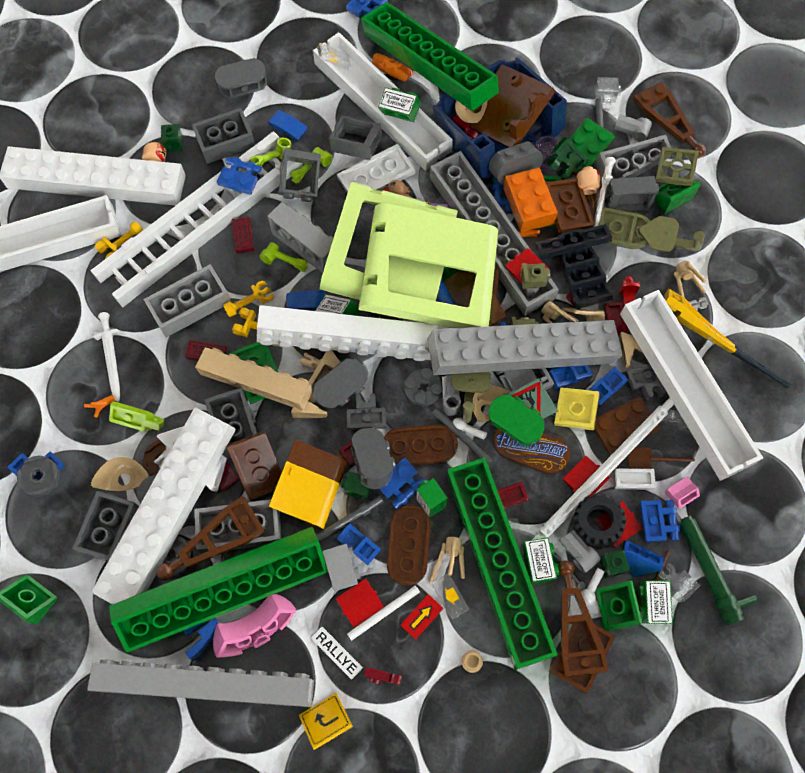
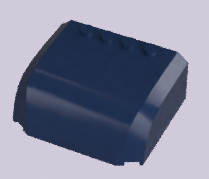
(482, 149)

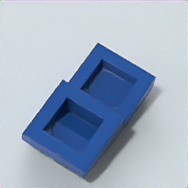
(289, 125)
(305, 299)
(569, 375)
(609, 384)
(362, 546)
(207, 634)

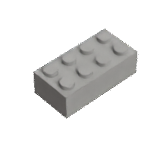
(300, 235)
(187, 300)
(228, 531)

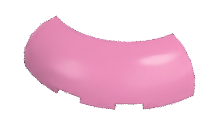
(253, 629)

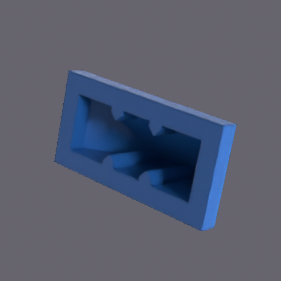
(641, 560)

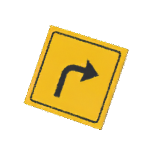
(325, 721)

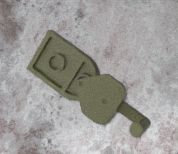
(658, 233)
(470, 384)

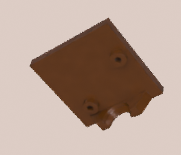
(513, 108)

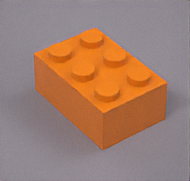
(530, 200)

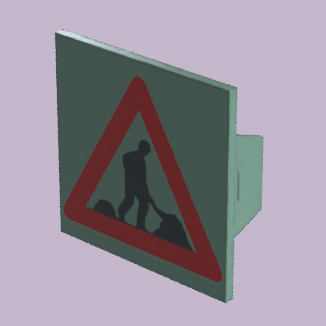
(535, 396)

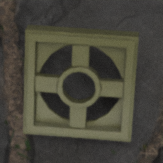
(666, 152)

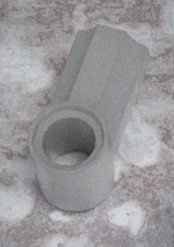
(636, 128)
(450, 395)
(583, 555)

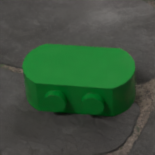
(516, 419)

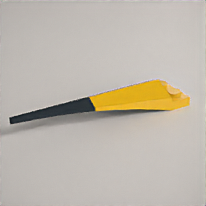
(692, 319)

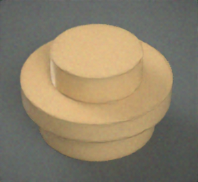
(472, 661)

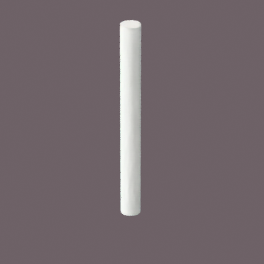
(383, 613)

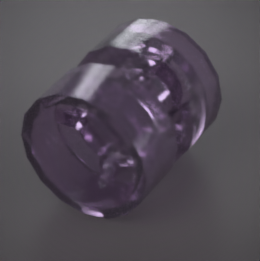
(545, 146)

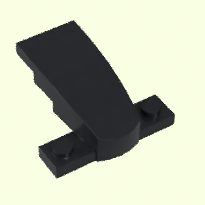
(580, 263)

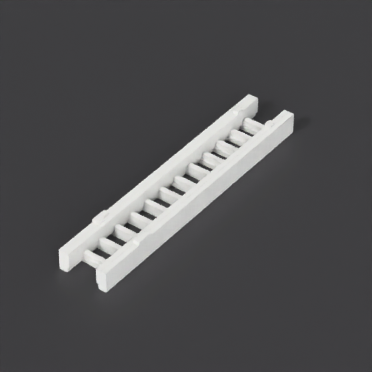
(200, 234)

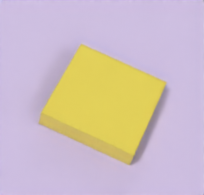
(577, 408)

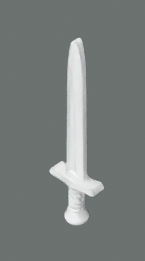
(609, 161)
(107, 338)

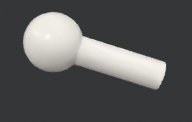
(459, 423)
(588, 594)

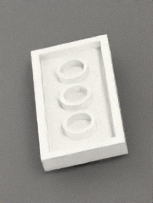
(378, 171)

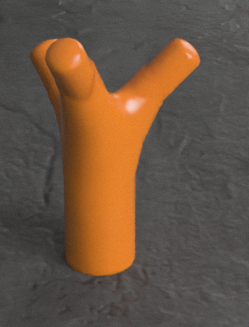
(531, 233)
(99, 405)

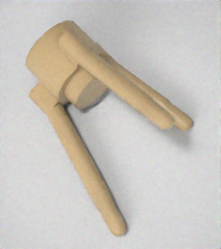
(686, 271)
(552, 311)
(592, 315)
(452, 548)

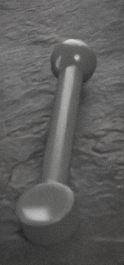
(581, 585)

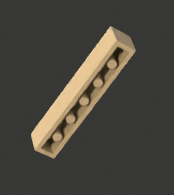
(254, 378)

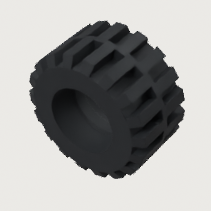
(607, 506)

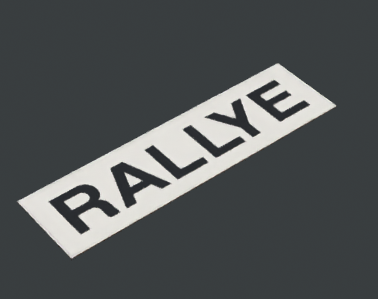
(336, 653)

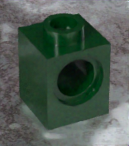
(172, 138)
(353, 486)
(614, 564)

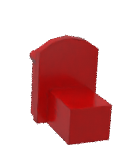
(628, 290)

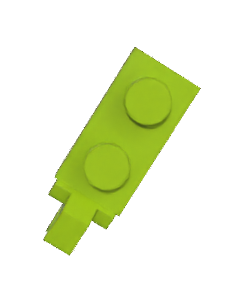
(134, 417)

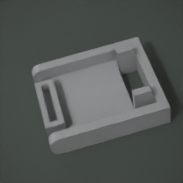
(517, 378)

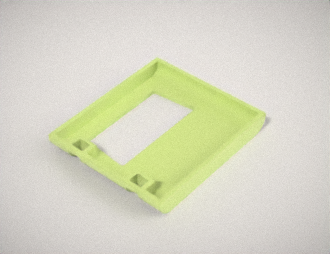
(436, 241)
(404, 275)

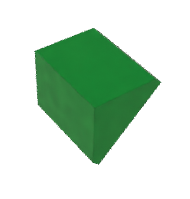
(674, 195)
(27, 599)
(618, 606)

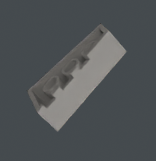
(633, 158)

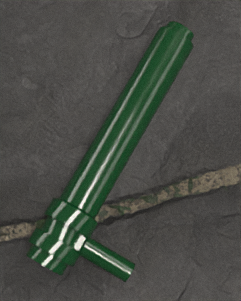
(725, 600)

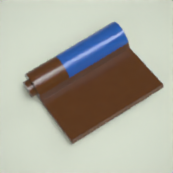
(458, 291)

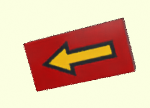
(421, 617)

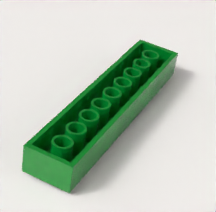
(430, 56)
(500, 564)
(217, 589)

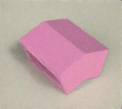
(683, 492)

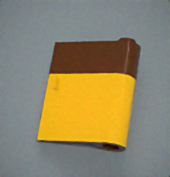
(308, 484)

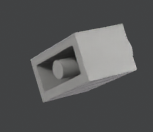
(341, 567)

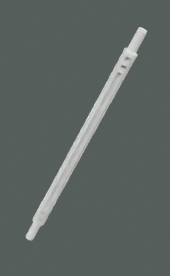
(604, 470)

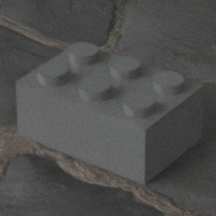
(223, 135)
(234, 410)
(104, 526)

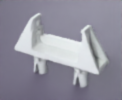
(169, 439)

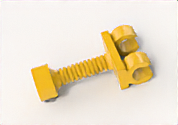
(104, 244)
(231, 308)
(250, 323)

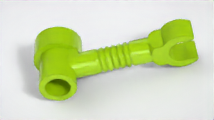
(282, 143)
(325, 159)
(271, 253)

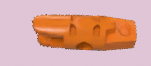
(392, 67)

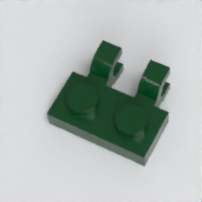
(570, 155)

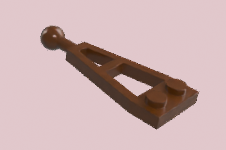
(658, 94)
(246, 523)
(579, 662)

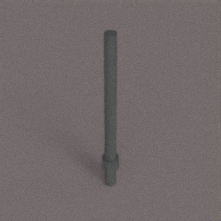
(364, 509)

